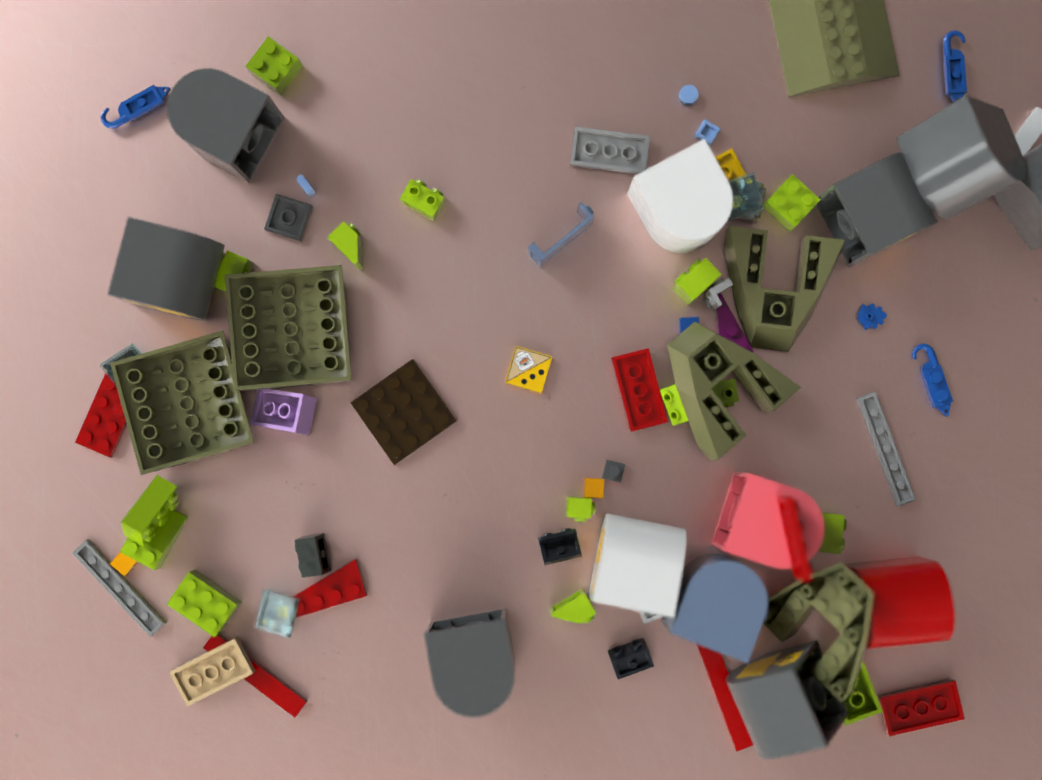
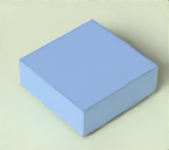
(707, 131)
(305, 185)

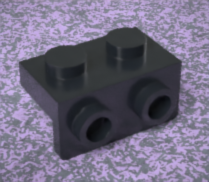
(559, 546)

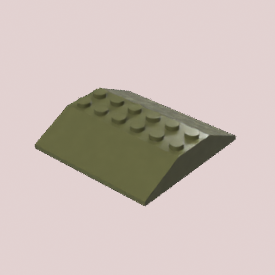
(832, 43)
(288, 328)
(181, 403)

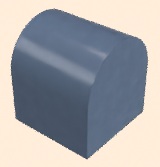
(719, 606)

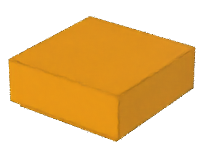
(594, 488)
(123, 564)

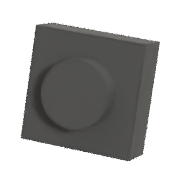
(613, 471)

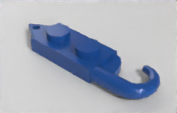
(954, 68)
(137, 106)
(934, 380)

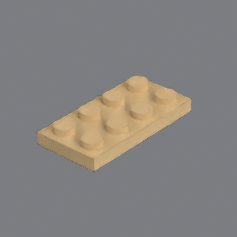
(212, 671)

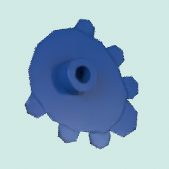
(871, 316)

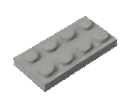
(609, 150)

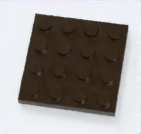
(403, 412)

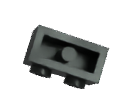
(312, 555)

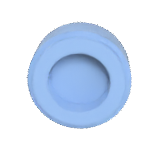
(688, 94)

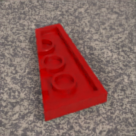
(335, 589)

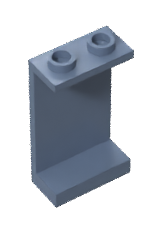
(541, 258)

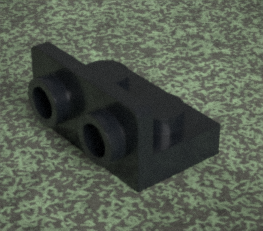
(630, 658)

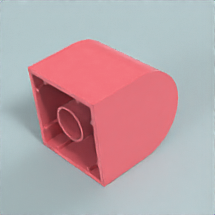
(753, 524)

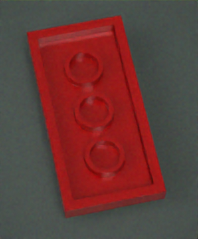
(639, 389)
(104, 421)
(793, 532)
(921, 707)

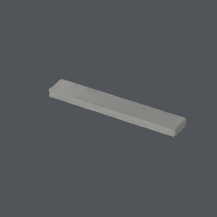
(886, 449)
(119, 588)

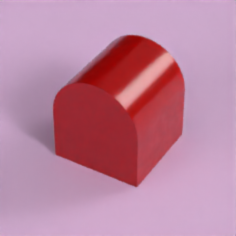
(910, 601)

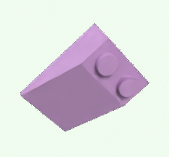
(283, 411)

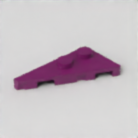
(729, 327)

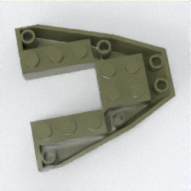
(774, 316)
(701, 361)
(845, 605)

